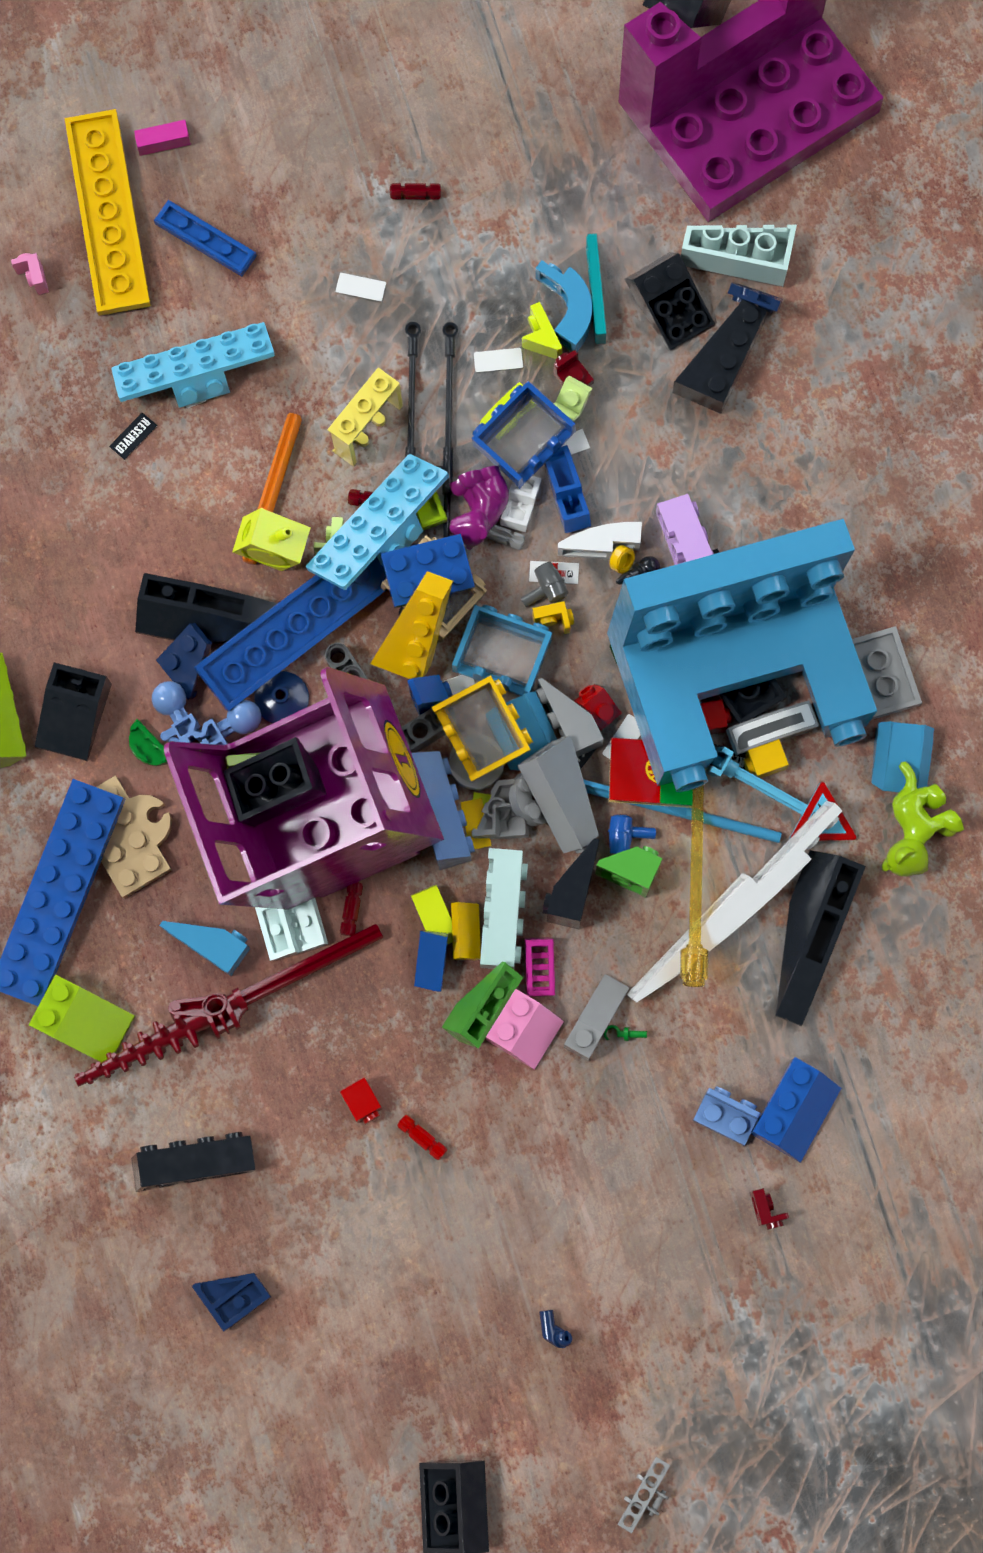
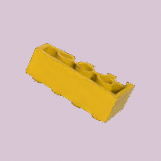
(414, 636)

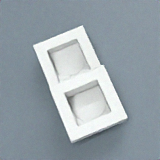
(520, 504)

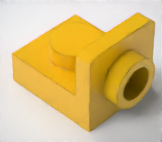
(549, 614)

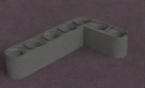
(426, 720)

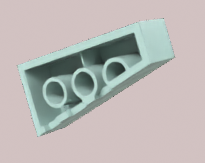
(740, 251)

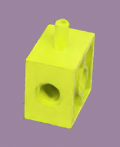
(271, 539)

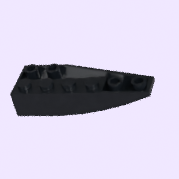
(172, 604)
(812, 929)

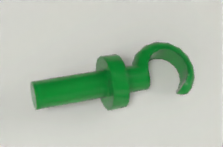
(626, 1033)

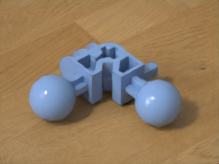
(170, 700)

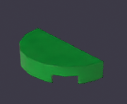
(146, 746)

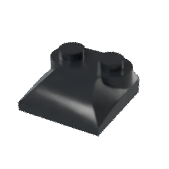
(753, 700)

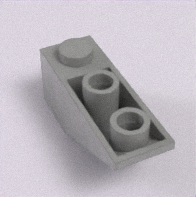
(570, 719)

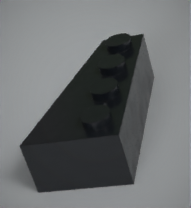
(718, 364)
(192, 1161)

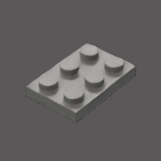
(887, 672)

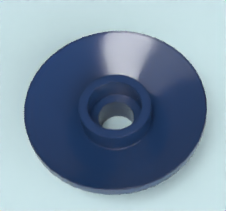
(295, 700)

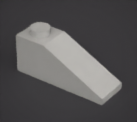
(596, 1017)

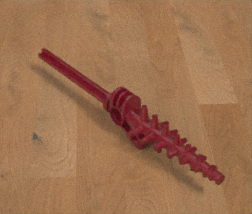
(199, 1013)

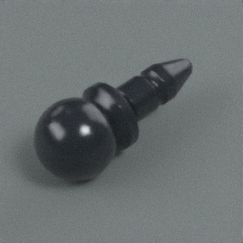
(645, 565)

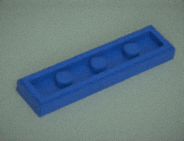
(205, 238)

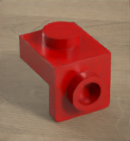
(599, 704)

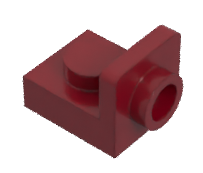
(569, 365)
(762, 1206)

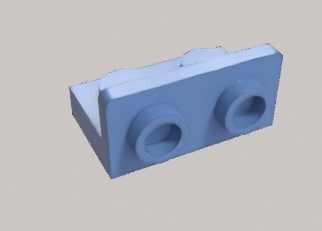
(726, 1115)

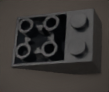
(670, 300)
(71, 711)

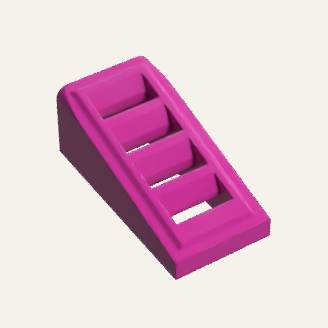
(529, 955)

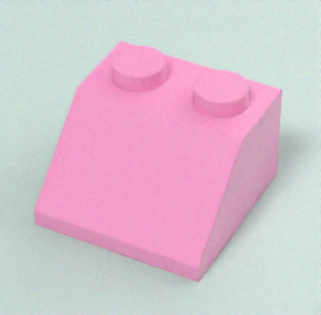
(524, 1029)

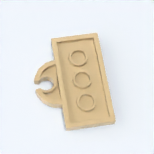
(133, 849)

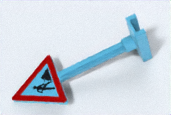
(725, 765)

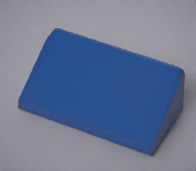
(431, 960)

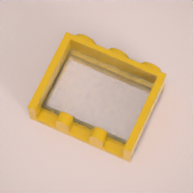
(483, 727)

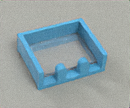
(502, 649)

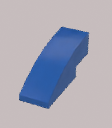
(567, 491)

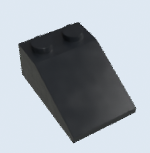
(570, 892)

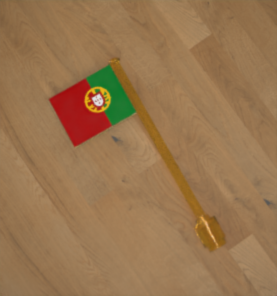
(634, 783)

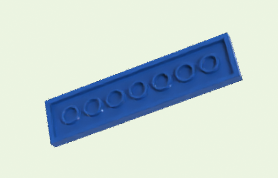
(285, 634)
(58, 891)

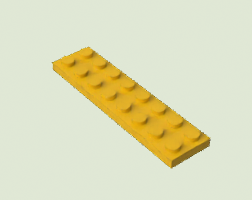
(107, 212)

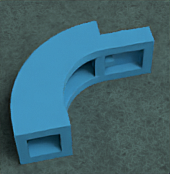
(571, 287)

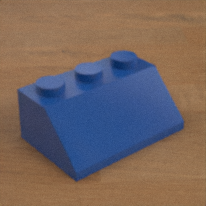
(796, 1109)

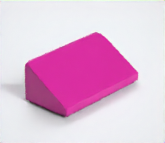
(162, 137)

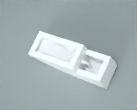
(601, 540)

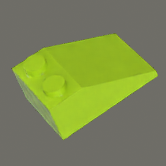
(81, 1019)

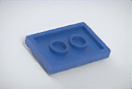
(408, 565)

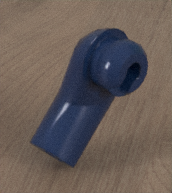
(553, 1333)

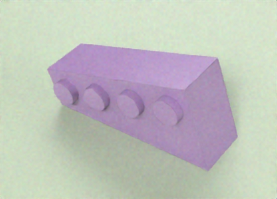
(682, 529)

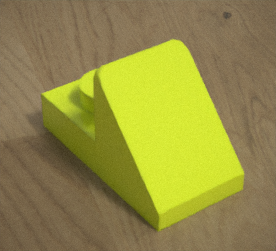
(543, 338)

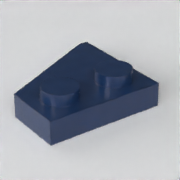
(762, 299)
(183, 655)
(232, 1297)

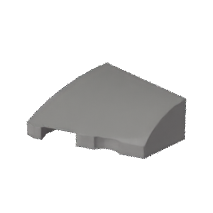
(499, 818)

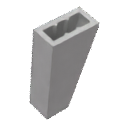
(561, 794)

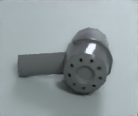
(550, 583)

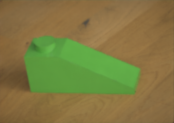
(481, 1006)

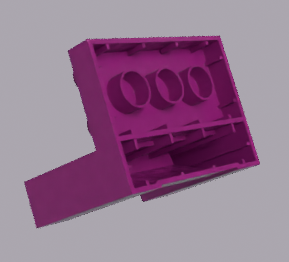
(741, 98)

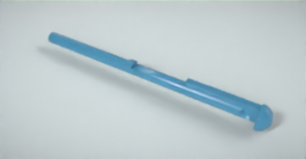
(683, 812)

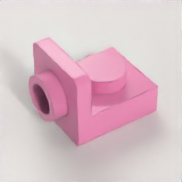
(34, 271)

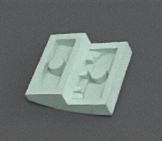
(292, 929)

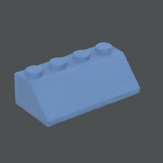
(455, 847)

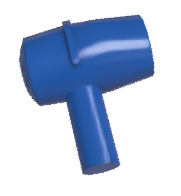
(622, 832)

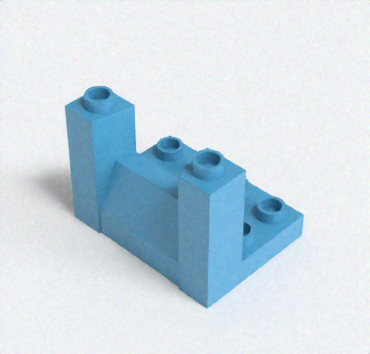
(732, 626)

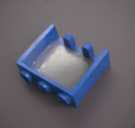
(523, 433)

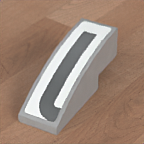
(772, 726)

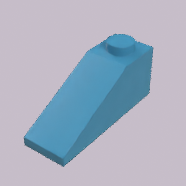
(214, 944)

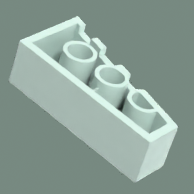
(502, 908)

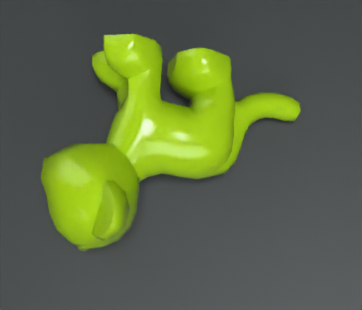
(909, 855)

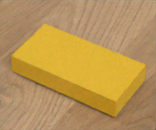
(466, 931)

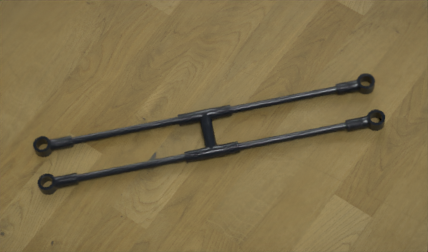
(450, 340)

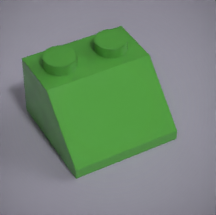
(631, 869)

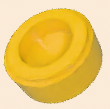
(622, 559)

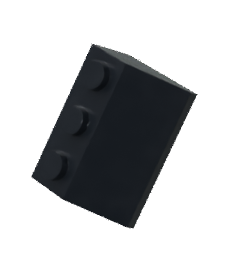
(273, 782)
(454, 1507)

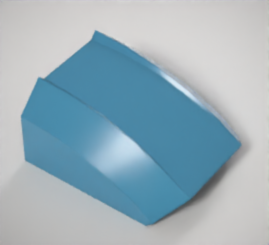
(536, 723)
(898, 744)

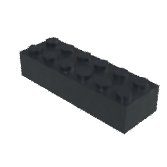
(695, 12)

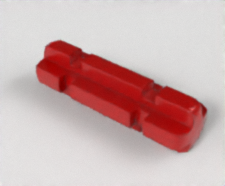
(422, 1137)

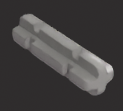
(505, 537)

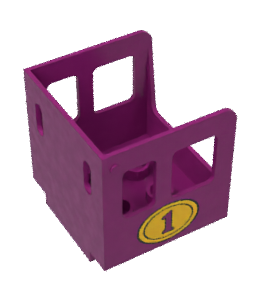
(364, 823)

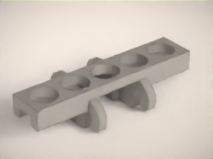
(644, 1504)

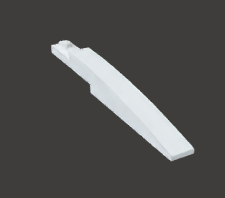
(743, 899)

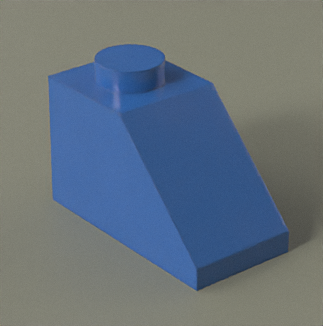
(428, 692)

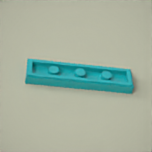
(596, 289)

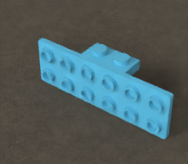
(195, 368)
(380, 524)

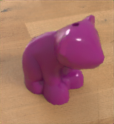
(487, 499)

